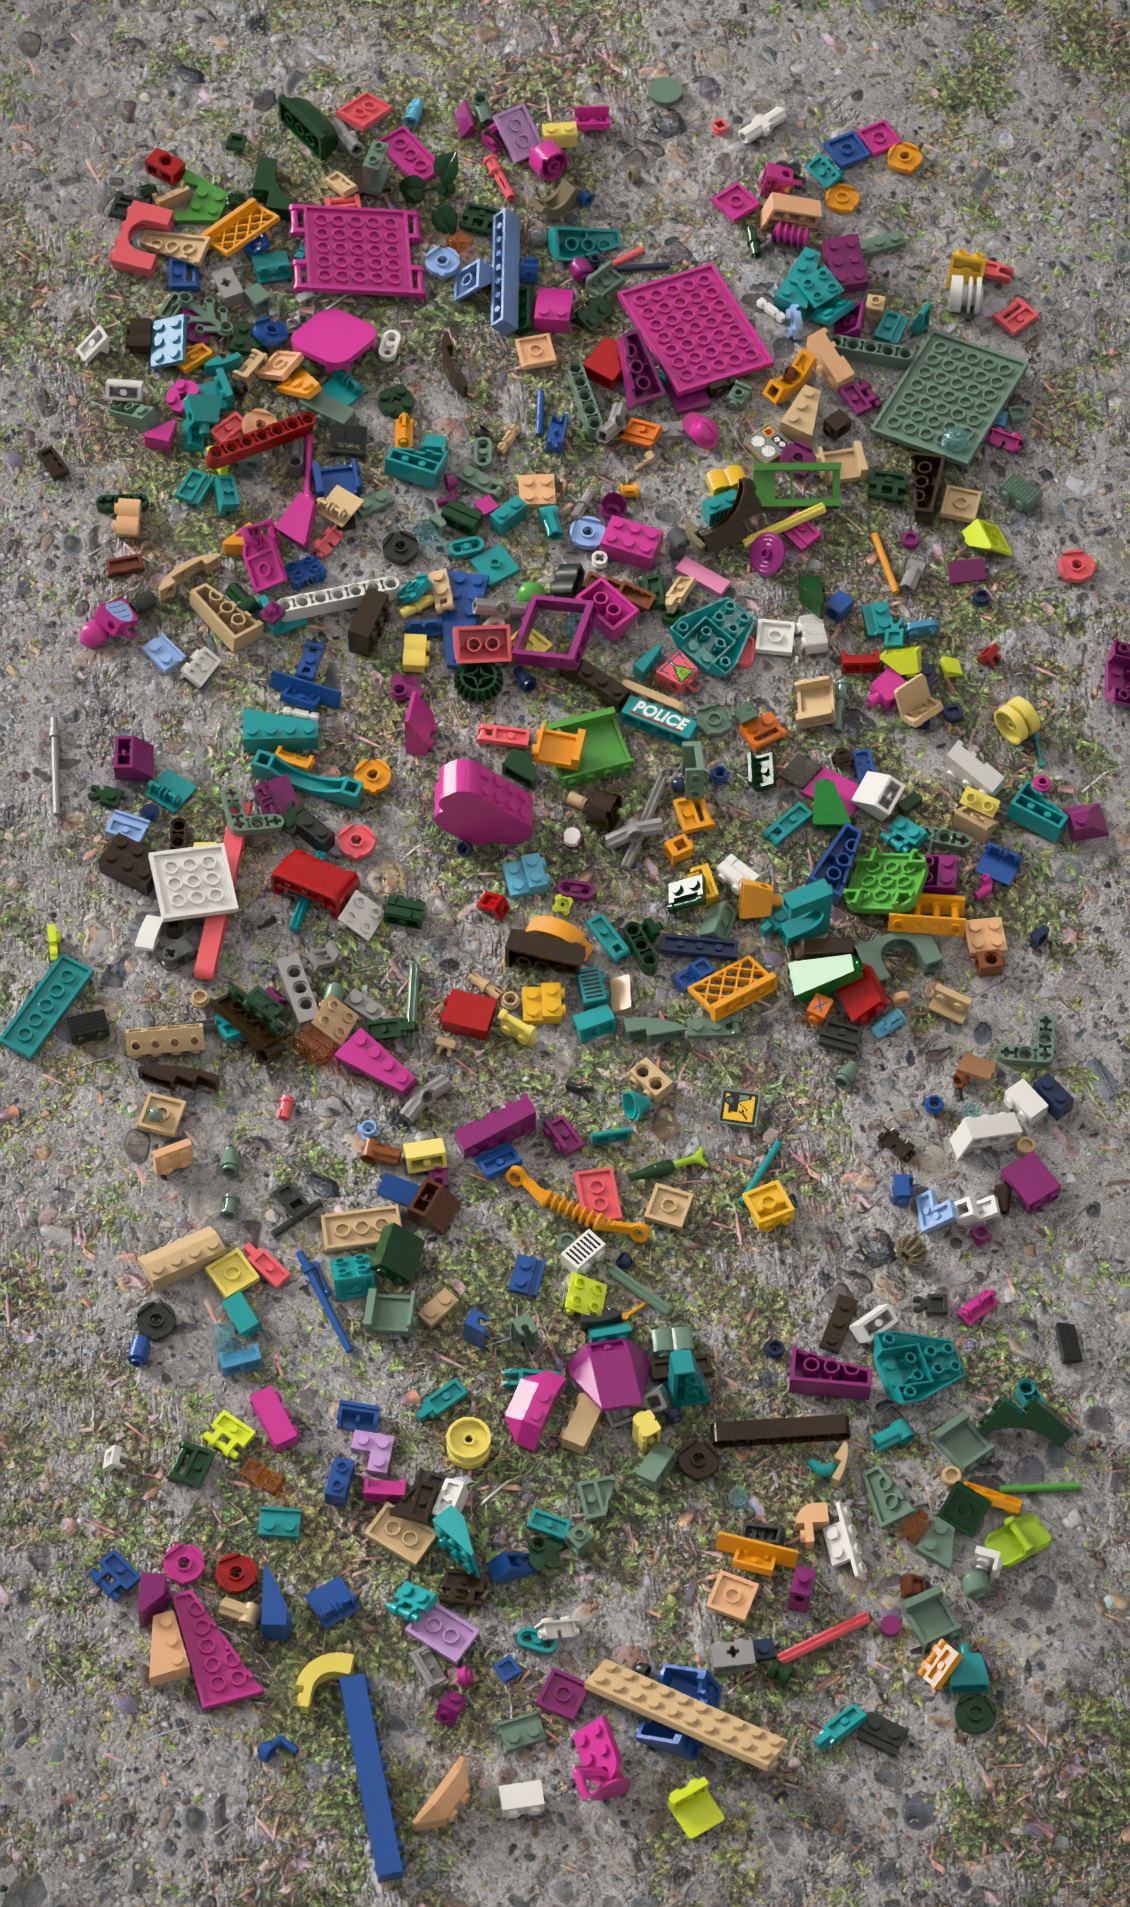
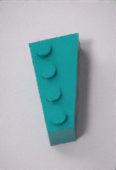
(270, 730)
(686, 1381)

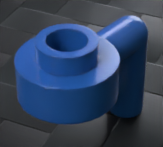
(269, 1748)

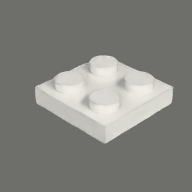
(775, 637)

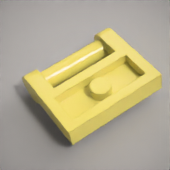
(518, 1029)

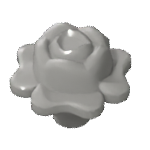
(537, 235)

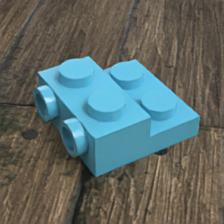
(526, 876)

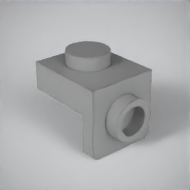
(324, 957)

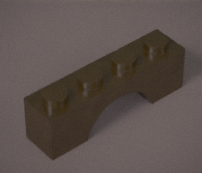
(610, 691)

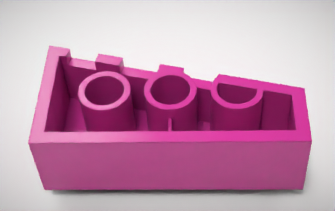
(372, 1060)

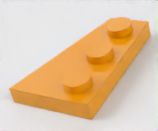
(299, 385)

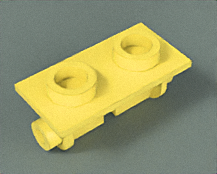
(980, 801)

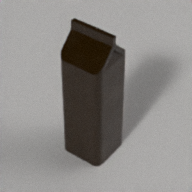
(820, 948)

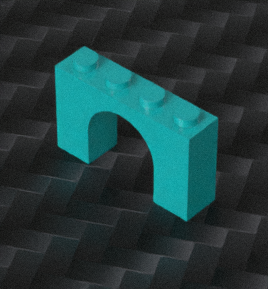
(812, 911)

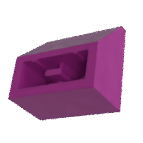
(133, 758)
(942, 874)

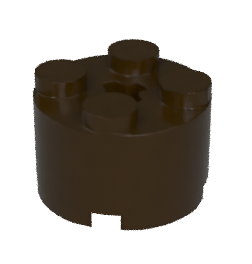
(603, 809)

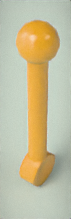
(625, 1316)

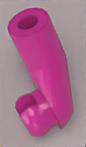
(986, 887)

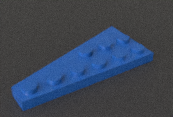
(464, 589)

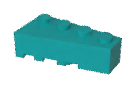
(789, 292)

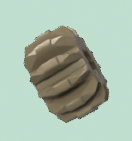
(910, 1250)

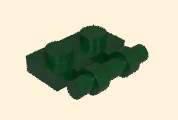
(478, 214)
(890, 481)

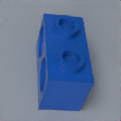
(339, 1481)

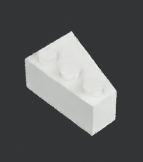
(968, 770)
(985, 1131)

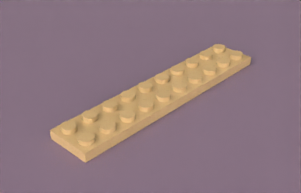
(686, 1714)

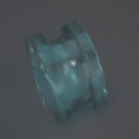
(971, 1106)

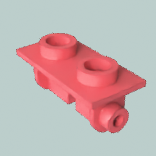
(322, 547)

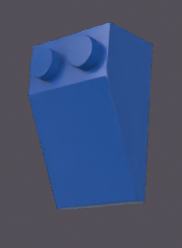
(275, 1618)

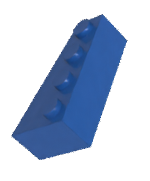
(837, 860)

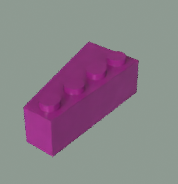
(638, 371)
(497, 1128)
(827, 1377)

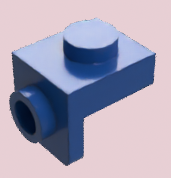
(257, 245)
(529, 269)

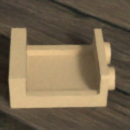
(852, 464)
(816, 702)

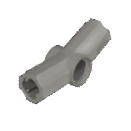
(347, 139)
(615, 423)
(634, 831)
(418, 1103)

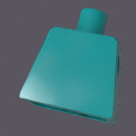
(202, 412)
(970, 1673)

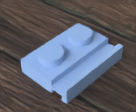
(163, 653)
(128, 825)

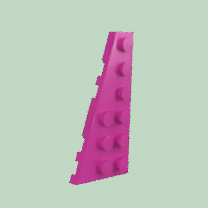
(214, 1662)

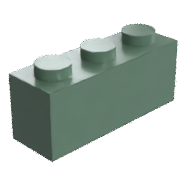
(327, 410)

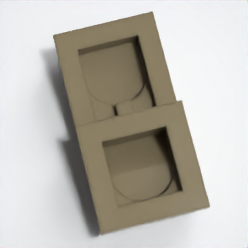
(696, 543)

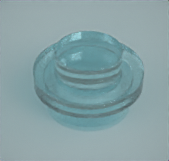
(738, 1496)

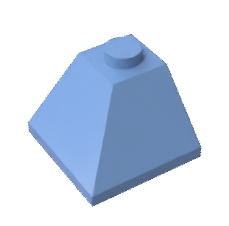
(472, 279)

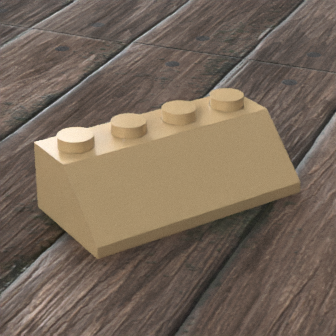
(182, 1258)

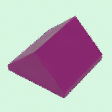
(852, 322)

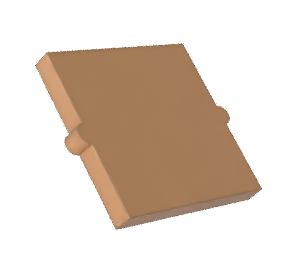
(976, 1067)

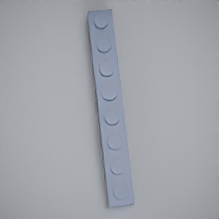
(505, 272)

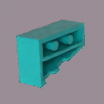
(416, 466)

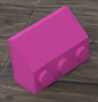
(614, 609)

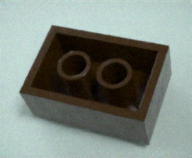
(369, 622)
(128, 864)

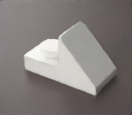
(95, 342)

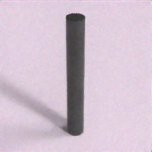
(290, 1222)

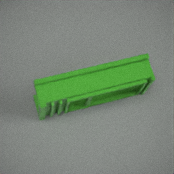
(765, 483)

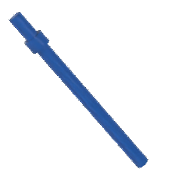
(308, 1270)

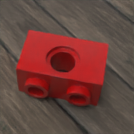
(165, 166)

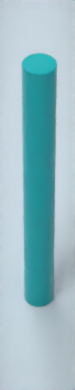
(762, 1169)

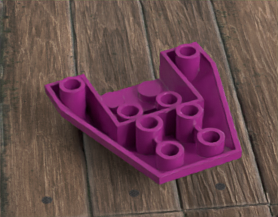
(1118, 674)
(611, 1373)

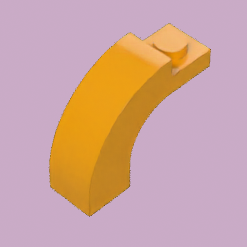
(780, 389)
(558, 928)

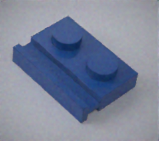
(498, 1160)
(527, 1276)

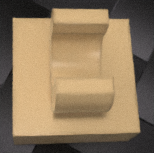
(446, 1043)

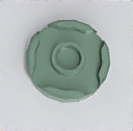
(665, 91)
(714, 720)

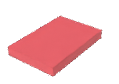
(364, 111)
(599, 1192)

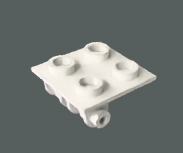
(361, 915)

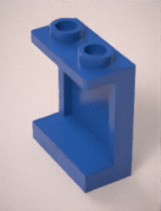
(344, 475)

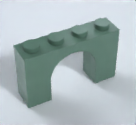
(919, 944)

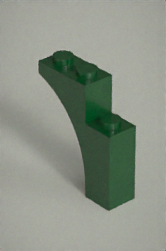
(266, 189)
(1035, 1417)

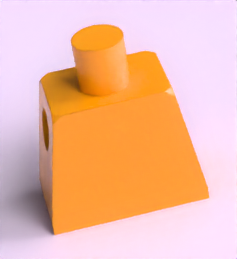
(757, 899)

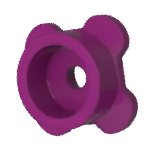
(983, 1230)

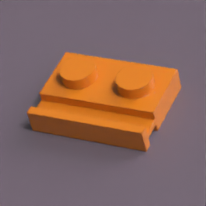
(641, 433)

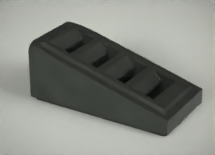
(765, 1528)

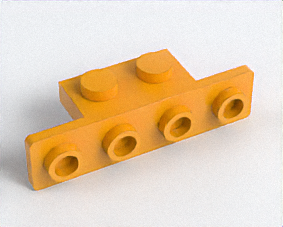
(755, 1554)

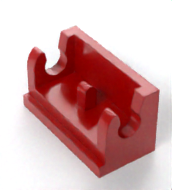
(860, 663)

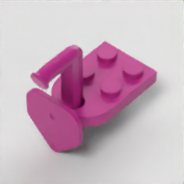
(262, 555)
(600, 1762)

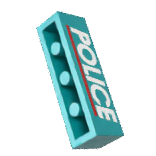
(658, 721)

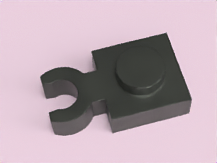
(934, 1304)

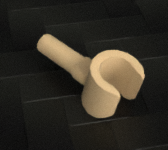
(649, 459)

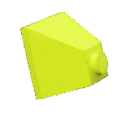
(986, 537)
(903, 660)

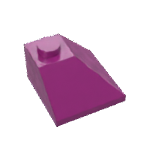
(1086, 822)

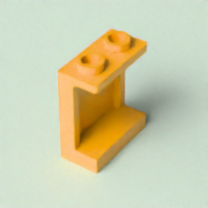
(558, 748)

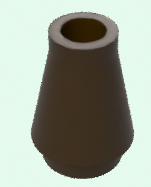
(1003, 1195)

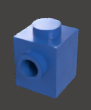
(839, 606)

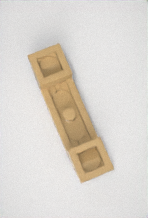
(205, 562)

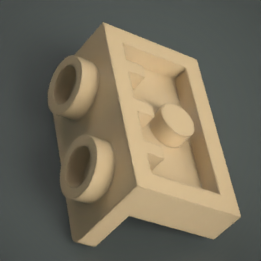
(950, 1004)

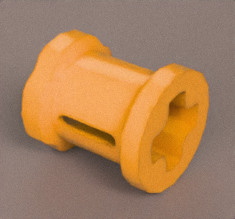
(629, 490)

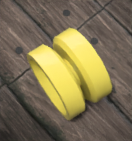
(1017, 720)
(468, 1443)

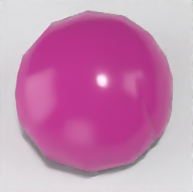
(93, 634)

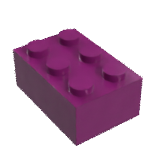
(846, 262)

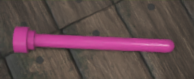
(308, 465)

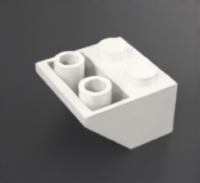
(878, 794)

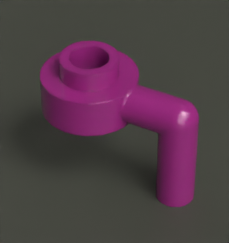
(450, 484)

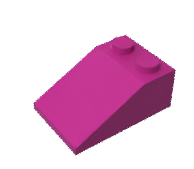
(553, 310)
(419, 726)

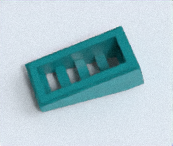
(922, 320)
(644, 665)

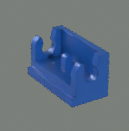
(557, 434)
(473, 1331)
(358, 1416)

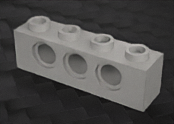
(291, 966)

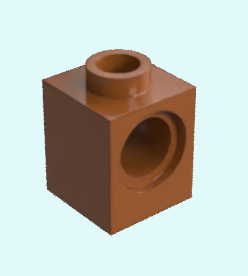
(984, 968)

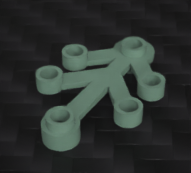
(223, 328)

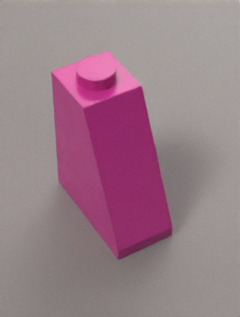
(298, 521)

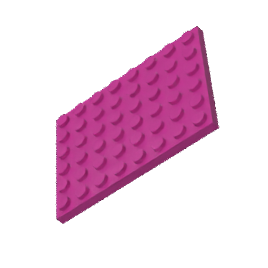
(695, 329)

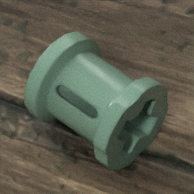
(229, 1206)

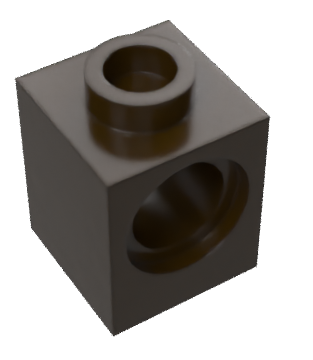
(836, 425)

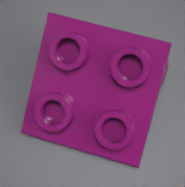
(275, 795)

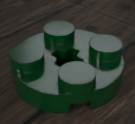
(395, 393)

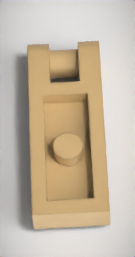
(442, 591)

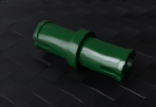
(753, 242)

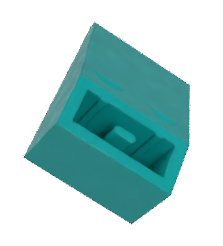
(455, 1537)

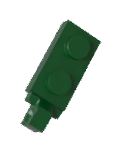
(390, 1028)

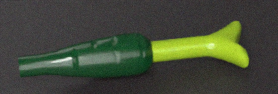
(667, 1166)

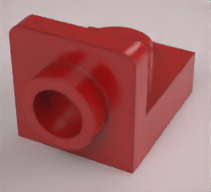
(494, 904)

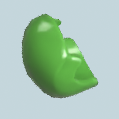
(528, 589)

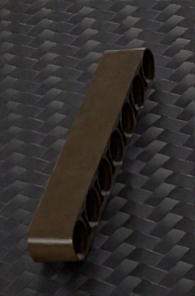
(177, 837)
(780, 1431)

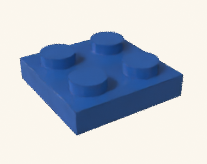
(847, 150)

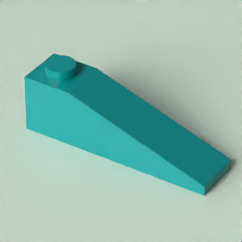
(572, 242)

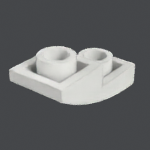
(149, 933)

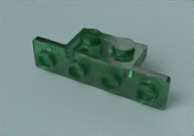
(262, 1004)

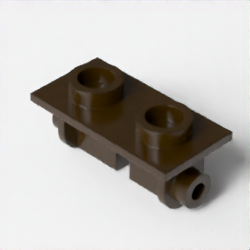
(903, 1148)

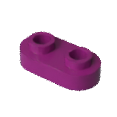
(576, 889)

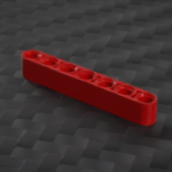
(260, 440)

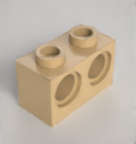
(653, 1078)

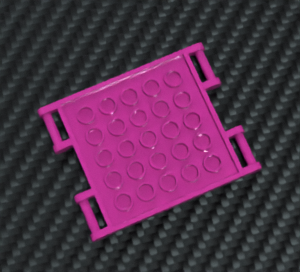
(357, 251)

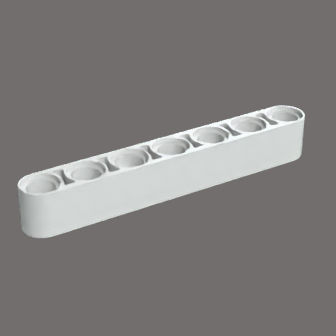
(335, 598)

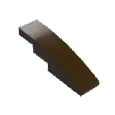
(172, 1076)

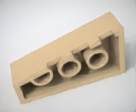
(225, 618)

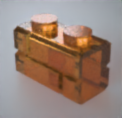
(315, 1045)

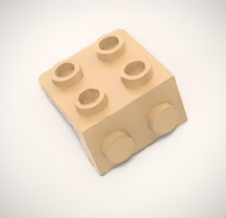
(916, 701)

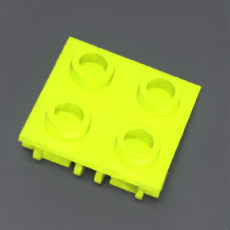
(585, 1295)

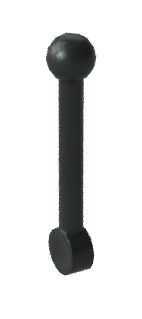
(487, 131)

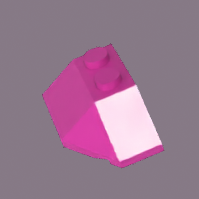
(533, 1407)

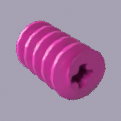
(790, 234)

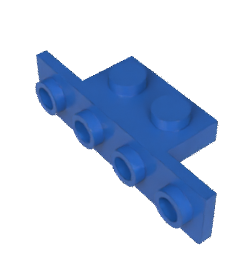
(303, 692)

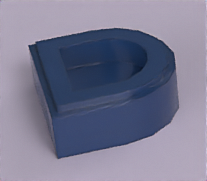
(952, 713)

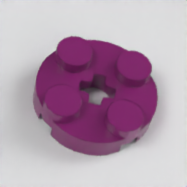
(797, 449)

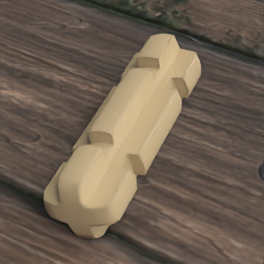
(508, 439)

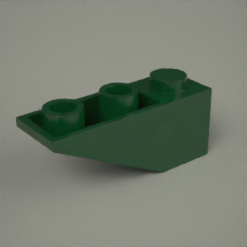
(812, 594)

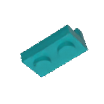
(610, 1332)

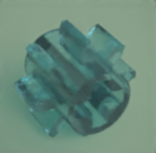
(424, 530)

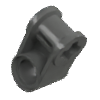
(179, 952)

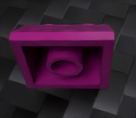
(153, 1596)

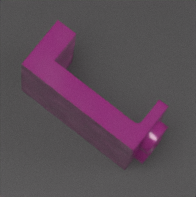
(1031, 1182)

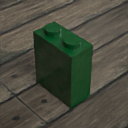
(397, 1254)

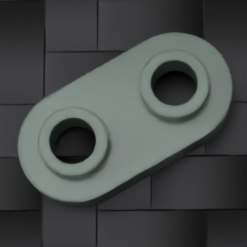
(482, 454)

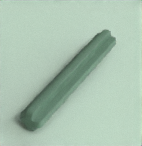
(640, 1290)

